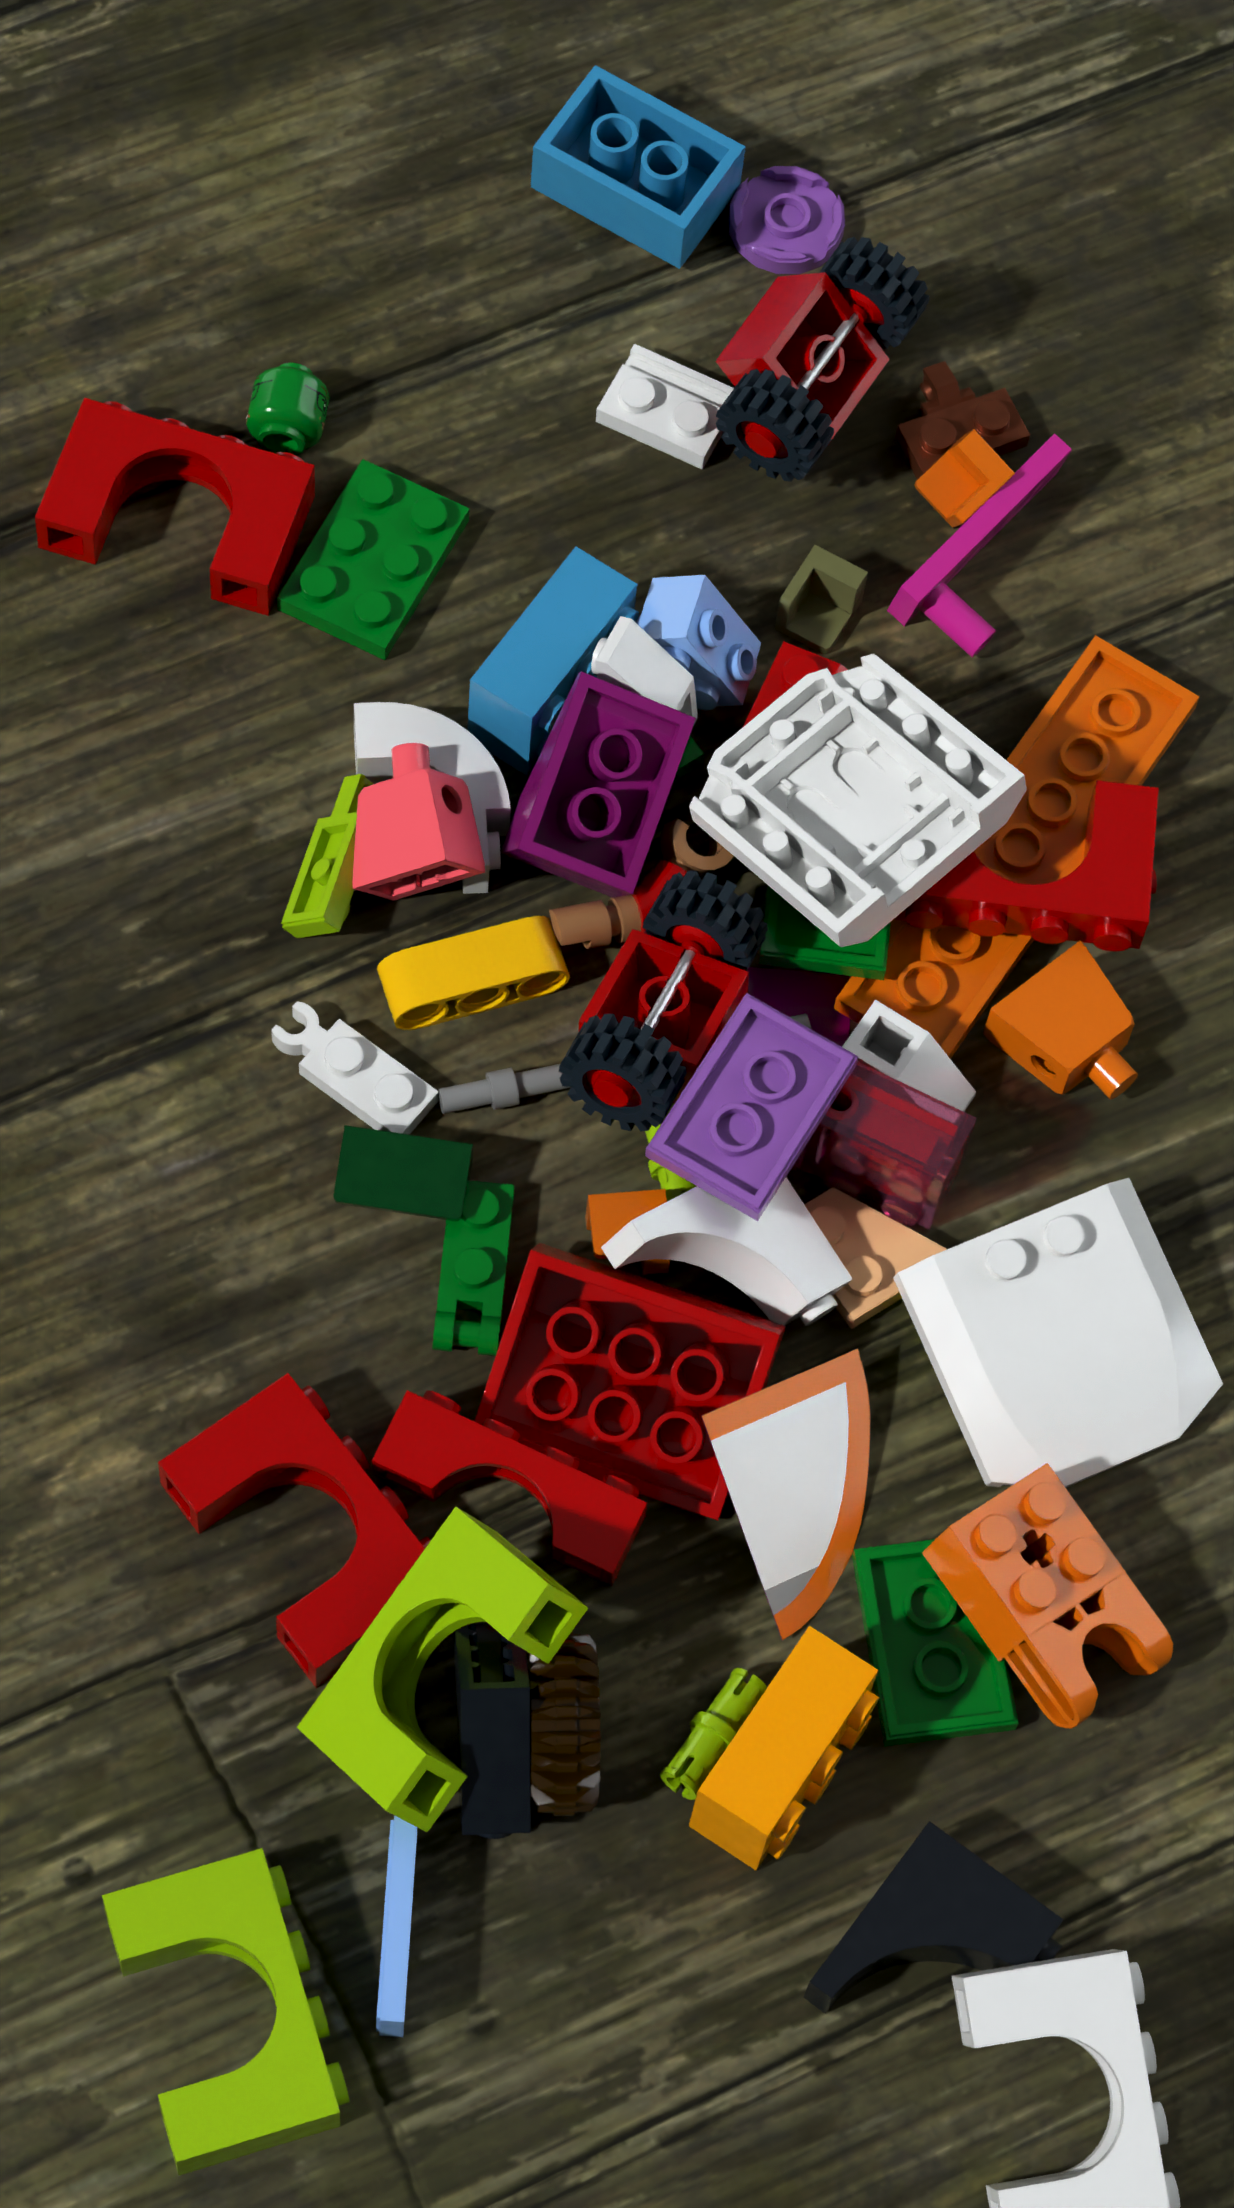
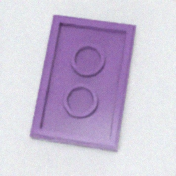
(751, 1106)

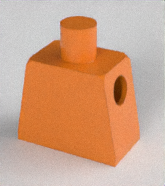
(1066, 1026)

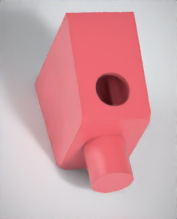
(414, 829)

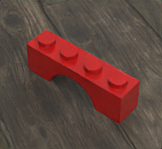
(436, 1448)

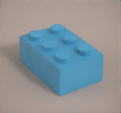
(637, 166)
(537, 661)

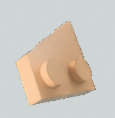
(871, 1251)

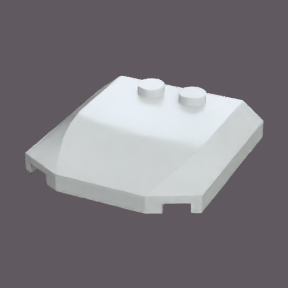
(854, 797)
(1062, 1339)

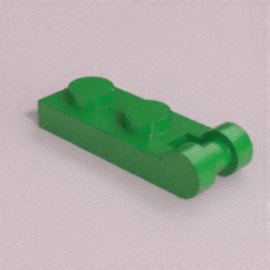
(475, 1269)

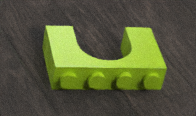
(368, 1706)
(237, 1914)

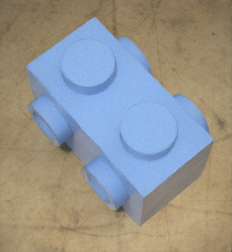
(703, 635)

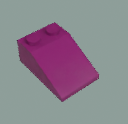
(599, 787)

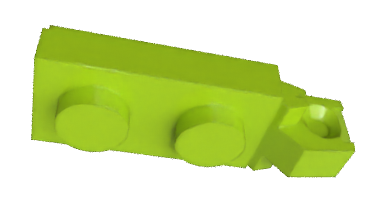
(326, 874)

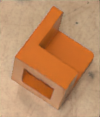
(963, 478)
(612, 1211)

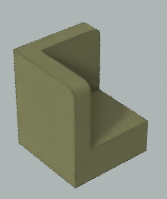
(821, 600)

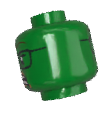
(287, 409)

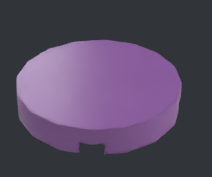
(786, 220)

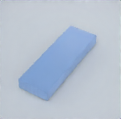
(396, 1928)

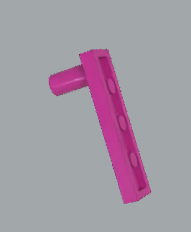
(927, 587)

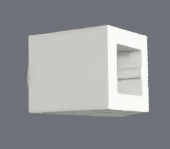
(642, 666)
(908, 1055)

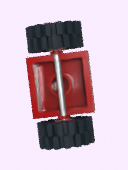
(814, 354)
(664, 1001)

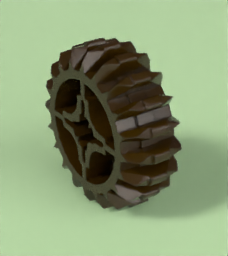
(565, 1728)

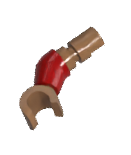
(596, 923)

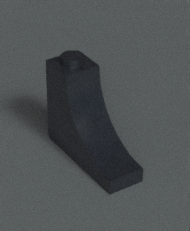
(492, 1732)
(938, 1908)

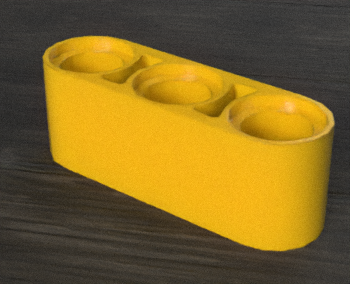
(473, 972)

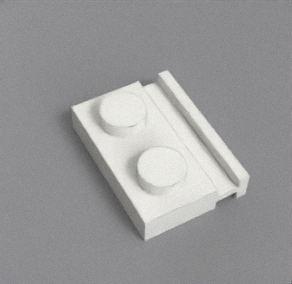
(665, 406)

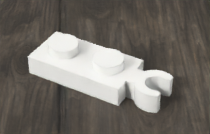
(357, 1073)

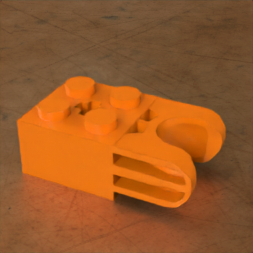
(1041, 1588)

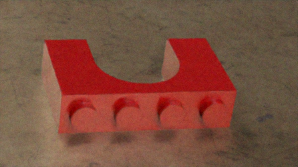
(120, 451)
(1096, 903)
(286, 1441)

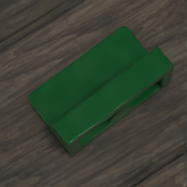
(403, 1173)

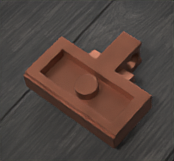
(952, 414)

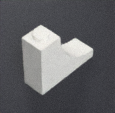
(775, 1261)

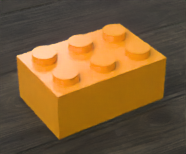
(786, 1750)

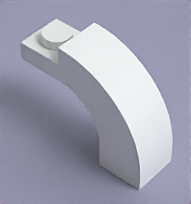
(451, 751)

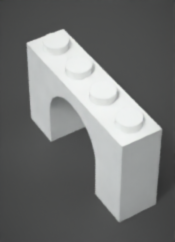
(1094, 2005)

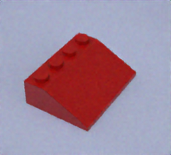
(624, 1374)

